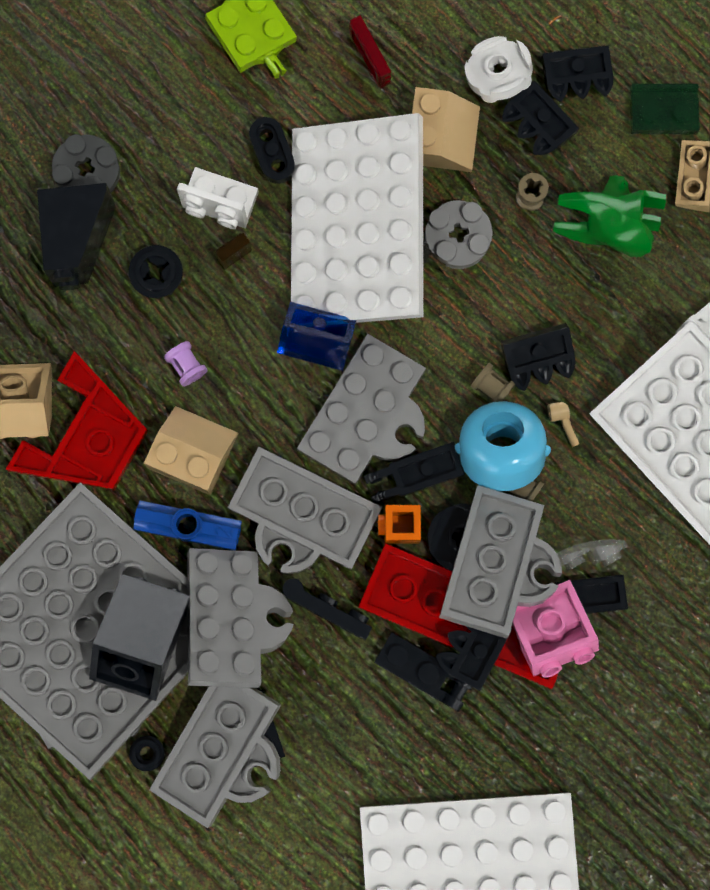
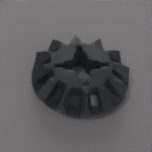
(157, 256)

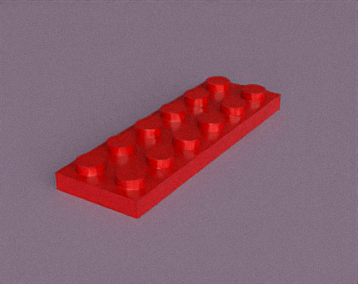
(412, 595)

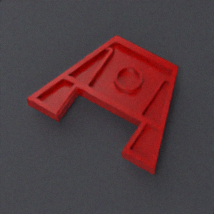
(96, 443)

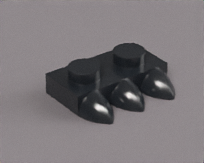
(578, 70)
(540, 118)
(538, 353)
(476, 656)

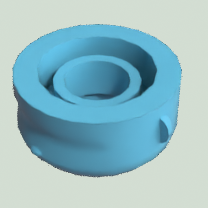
(506, 466)

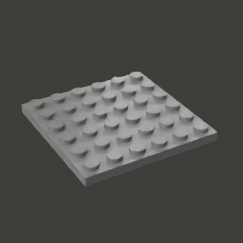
(49, 616)

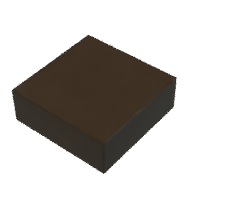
(233, 250)

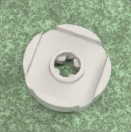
(500, 85)

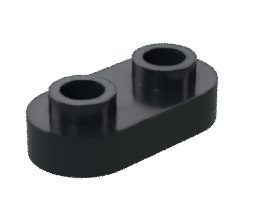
(273, 151)

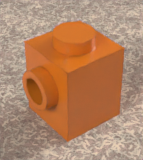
(400, 524)

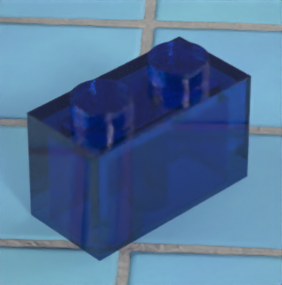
(316, 336)

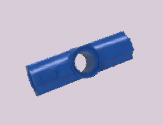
(165, 522)

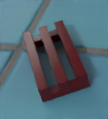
(369, 52)

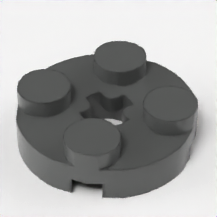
(79, 150)

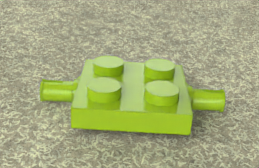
(252, 33)

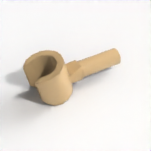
(560, 412)

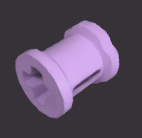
(185, 363)

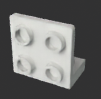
(218, 198)

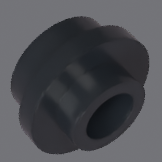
(135, 753)

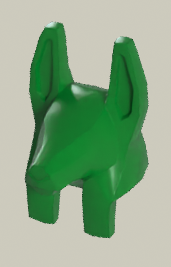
(613, 217)

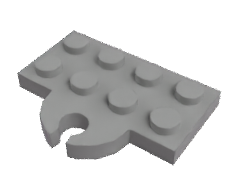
(366, 412)
(302, 513)
(498, 563)
(230, 618)
(219, 752)

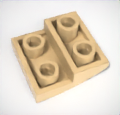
(694, 176)

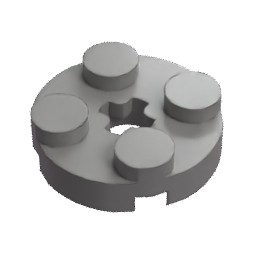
(467, 217)

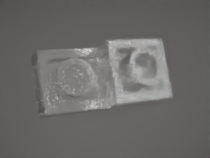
(599, 550)

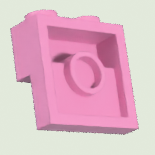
(555, 632)

